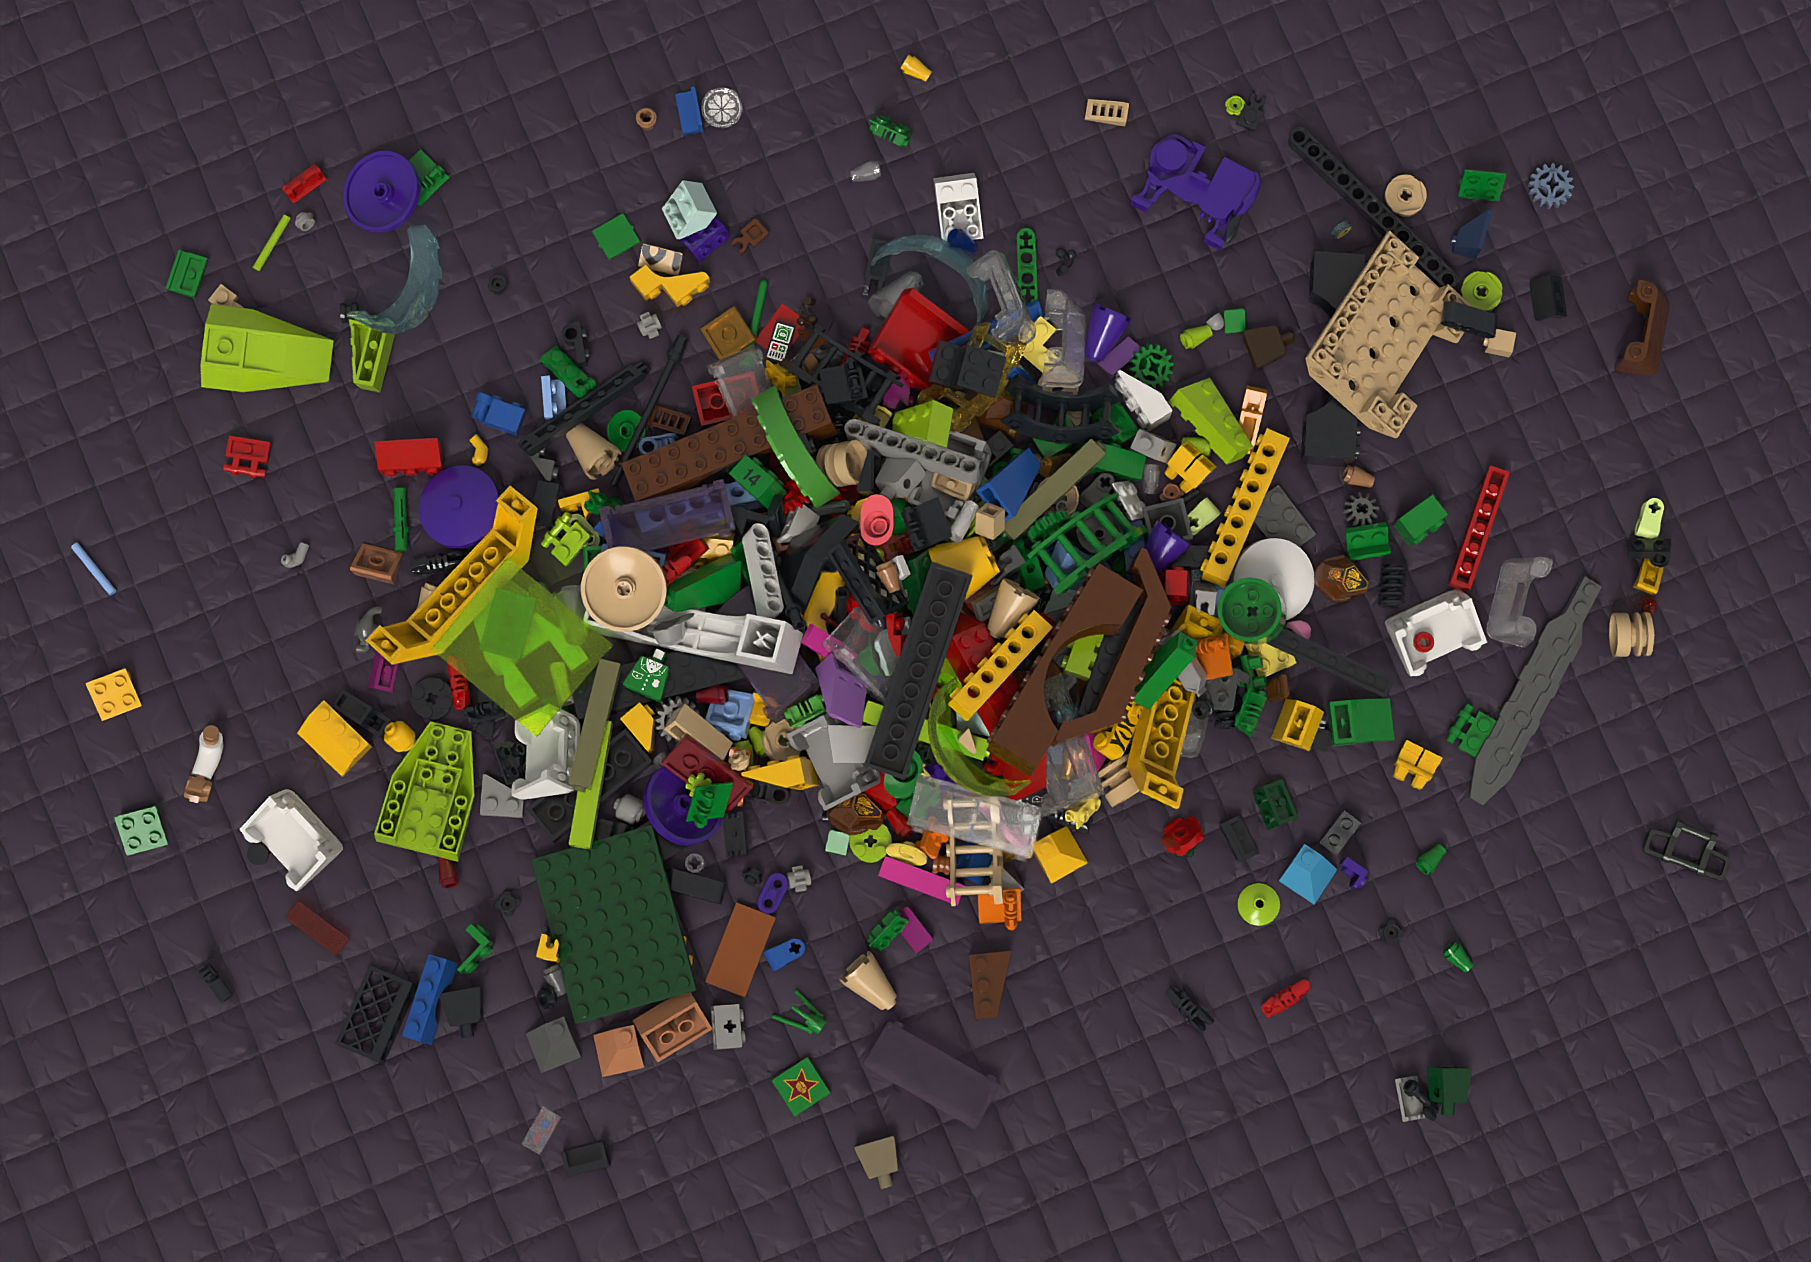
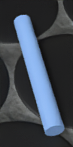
(93, 568)

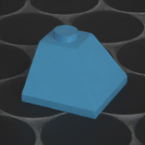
(1308, 874)

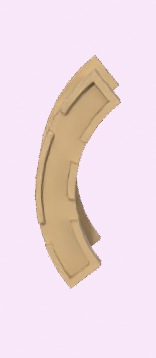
(994, 871)

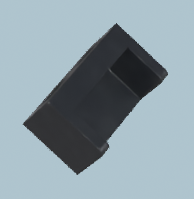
(585, 1159)

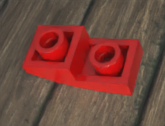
(895, 625)

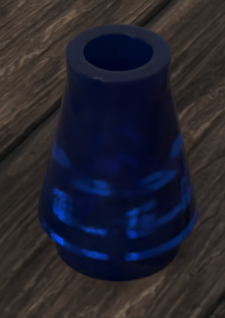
(960, 240)

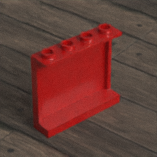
(909, 334)

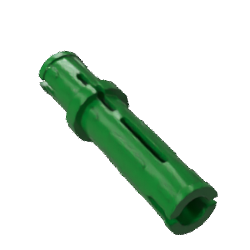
(400, 520)

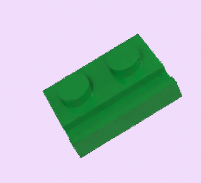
(187, 274)

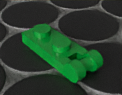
(567, 372)

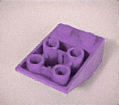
(841, 691)

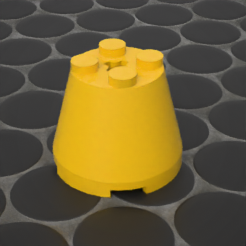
(968, 556)

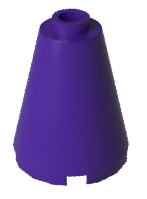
(1104, 331)
(1164, 546)

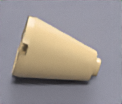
(592, 451)
(1009, 607)
(869, 982)

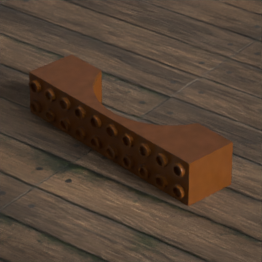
(698, 456)
(1027, 727)

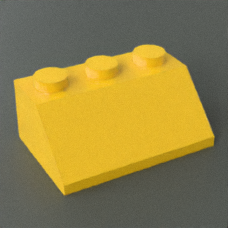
(333, 738)

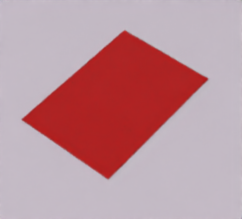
(782, 314)

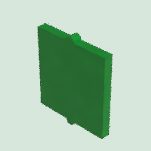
(616, 236)

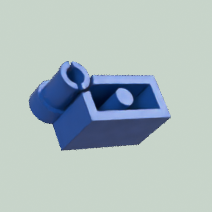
(499, 414)

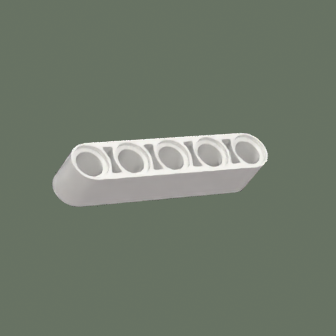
(762, 572)

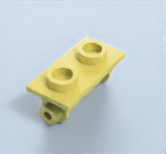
(1082, 812)

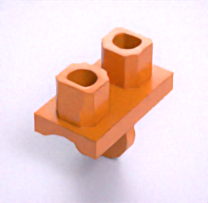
(931, 843)

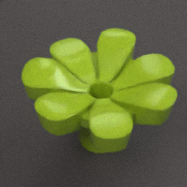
(699, 781)

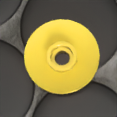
(906, 853)

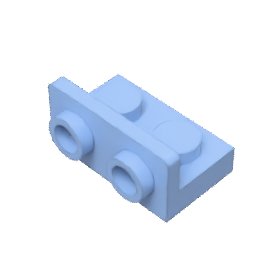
(553, 397)

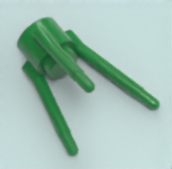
(813, 1022)

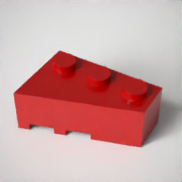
(1176, 586)

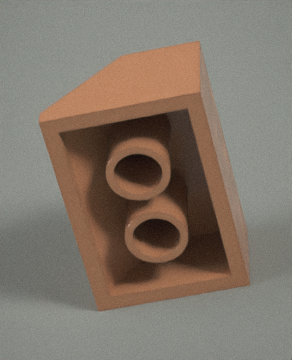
(672, 1025)

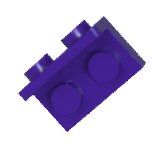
(706, 240)
(1353, 869)

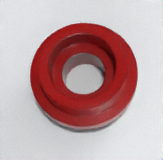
(1429, 642)

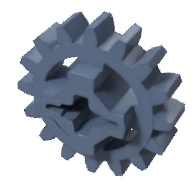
(1542, 186)

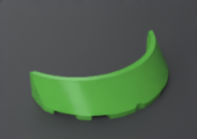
(791, 449)

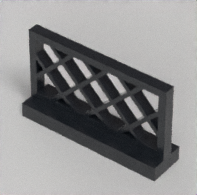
(860, 582)
(392, 1023)

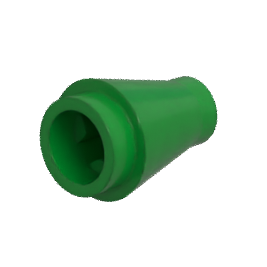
(1430, 860)
(1456, 955)

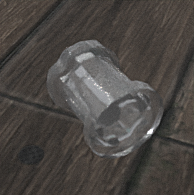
(689, 859)

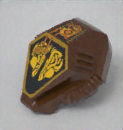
(999, 408)
(1340, 579)
(856, 815)

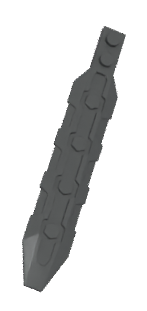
(1531, 695)

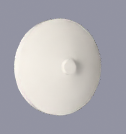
(1283, 567)

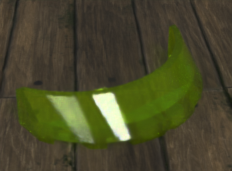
(952, 758)

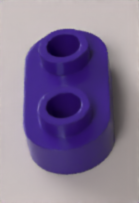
(771, 893)

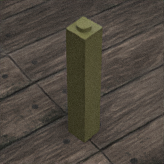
(1054, 489)
(595, 725)

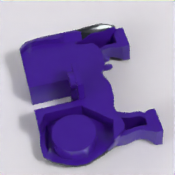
(1223, 199)

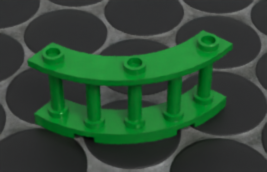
(1102, 552)

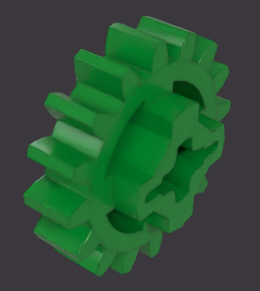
(1158, 362)
(1047, 525)

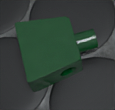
(1449, 1086)

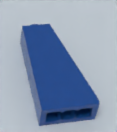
(1011, 483)

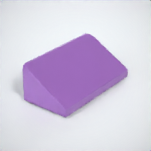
(1119, 357)

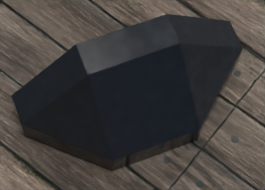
(805, 562)

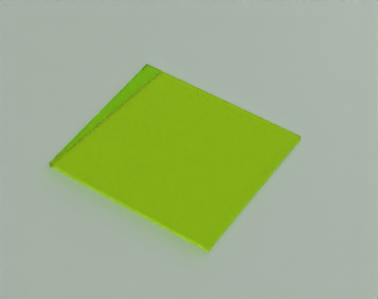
(522, 647)

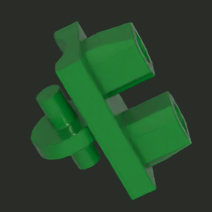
(1250, 663)

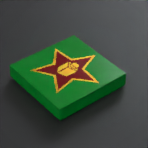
(801, 1086)

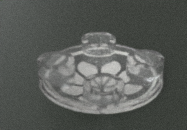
(721, 107)

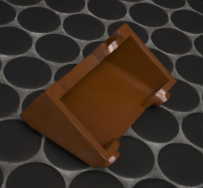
(1644, 356)

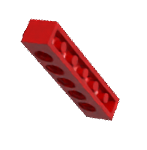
(1478, 529)

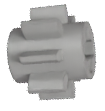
(649, 325)
(799, 878)

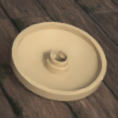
(623, 588)

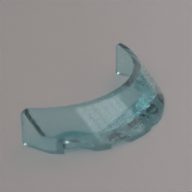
(950, 256)
(419, 291)

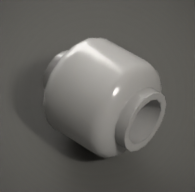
(629, 809)

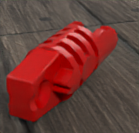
(858, 343)
(674, 568)
(459, 688)
(1285, 998)

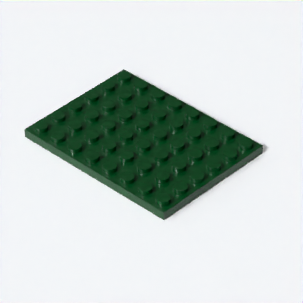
(614, 924)

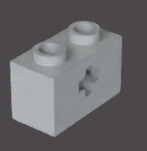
(720, 1016)

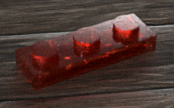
(317, 928)

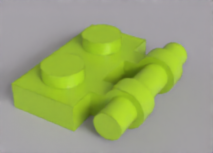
(571, 543)

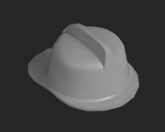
(671, 631)

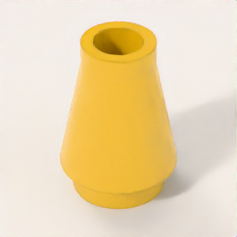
(915, 68)

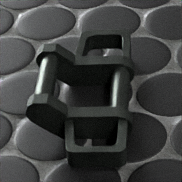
(1699, 868)

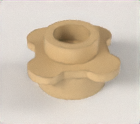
(739, 760)

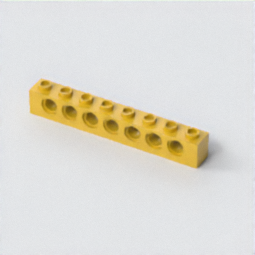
(1220, 573)

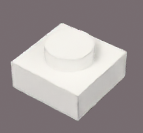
(901, 566)

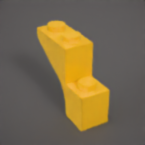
(678, 288)

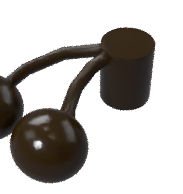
(811, 318)

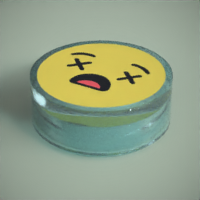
(1341, 229)

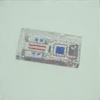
(541, 1130)

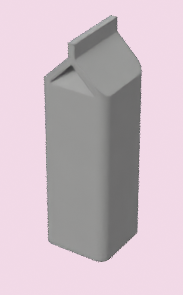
(1193, 676)

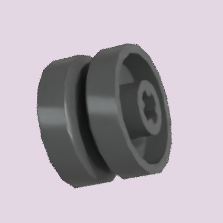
(1098, 530)

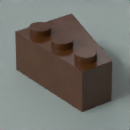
(987, 982)

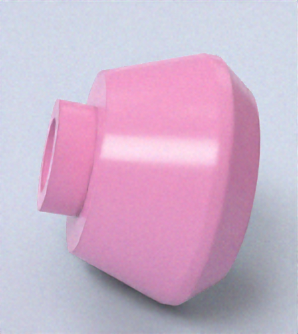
(1300, 628)

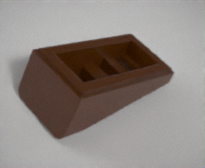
(678, 416)
(1278, 689)

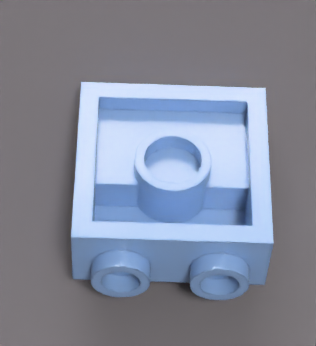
(732, 716)

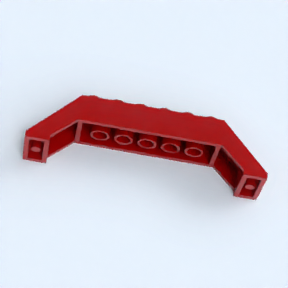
(967, 648)

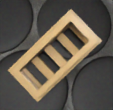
(1120, 121)

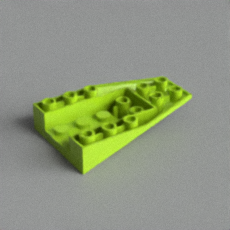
(431, 794)

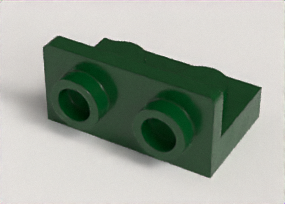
(1275, 804)

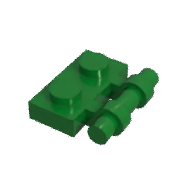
(1479, 730)

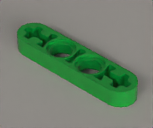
(1029, 268)

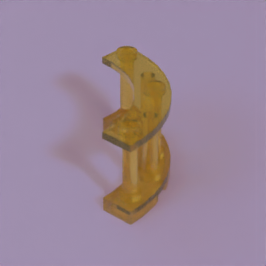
(980, 403)

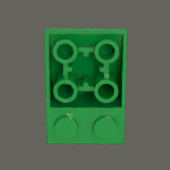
(1360, 721)

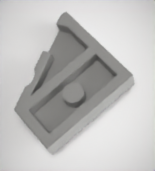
(498, 800)

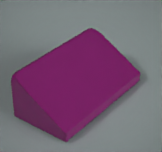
(382, 674)
(914, 931)

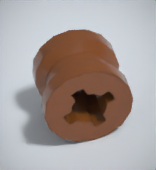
(941, 864)

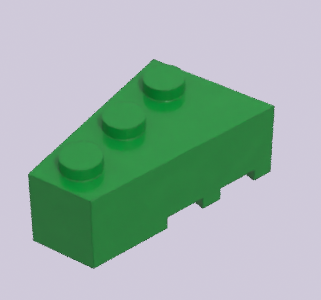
(1118, 462)

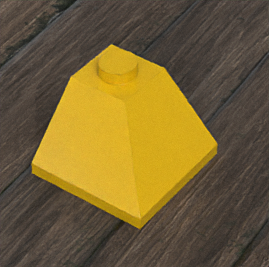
(642, 725)
(1059, 854)

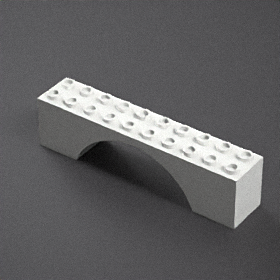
(736, 639)

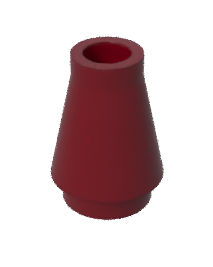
(713, 695)
(447, 873)

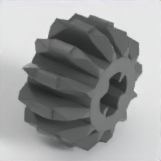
(1361, 517)

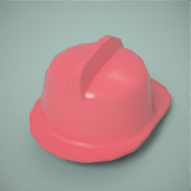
(877, 520)

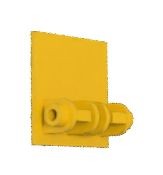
(113, 694)

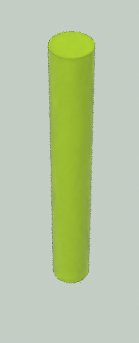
(271, 243)

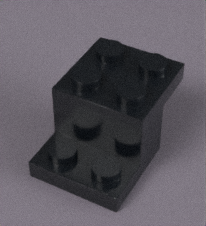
(967, 369)

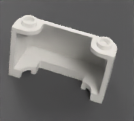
(1447, 618)
(548, 757)
(293, 836)

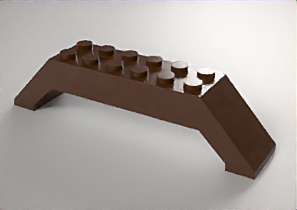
(1131, 658)

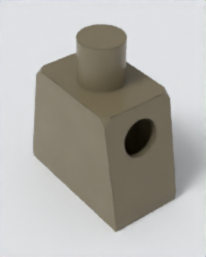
(879, 1160)

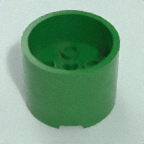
(1235, 613)

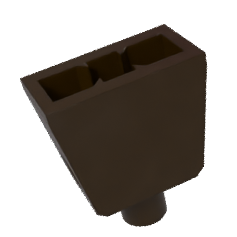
(1266, 345)

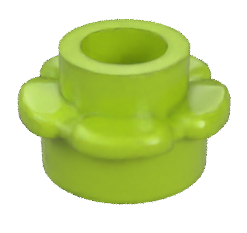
(1234, 100)

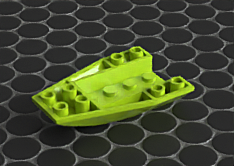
(260, 352)

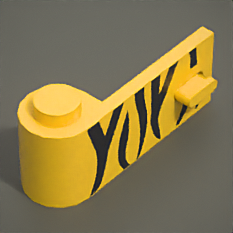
(1114, 743)

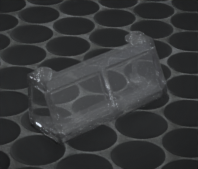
(1069, 766)
(975, 817)

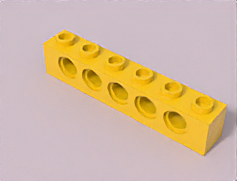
(1037, 629)

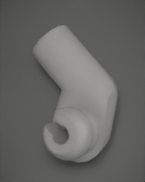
(296, 558)

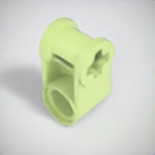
(1202, 515)
(1650, 523)

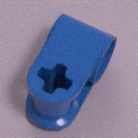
(781, 955)

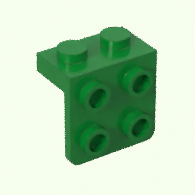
(481, 935)

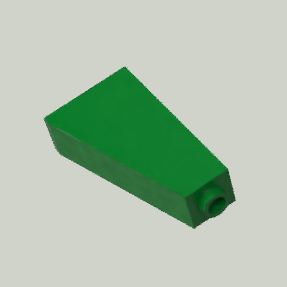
(705, 586)
(1165, 668)

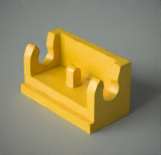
(548, 950)

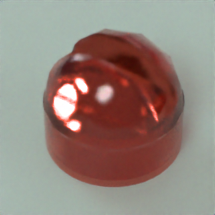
(1648, 601)

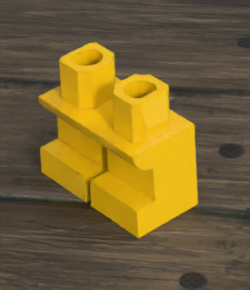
(1180, 465)
(1424, 768)

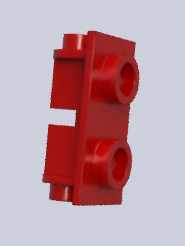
(304, 183)

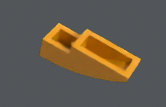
(1251, 412)

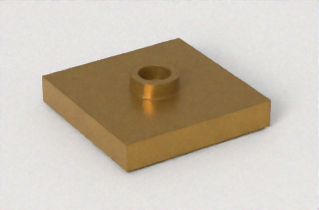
(728, 333)

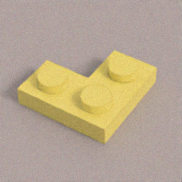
(1035, 349)

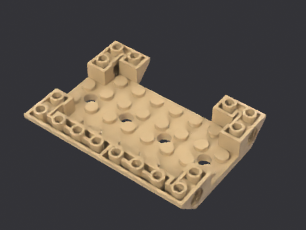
(1364, 324)

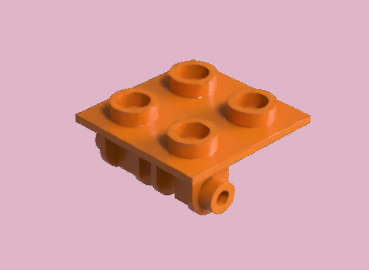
(1215, 656)
(1007, 912)

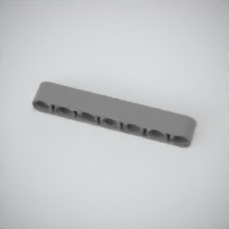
(923, 451)

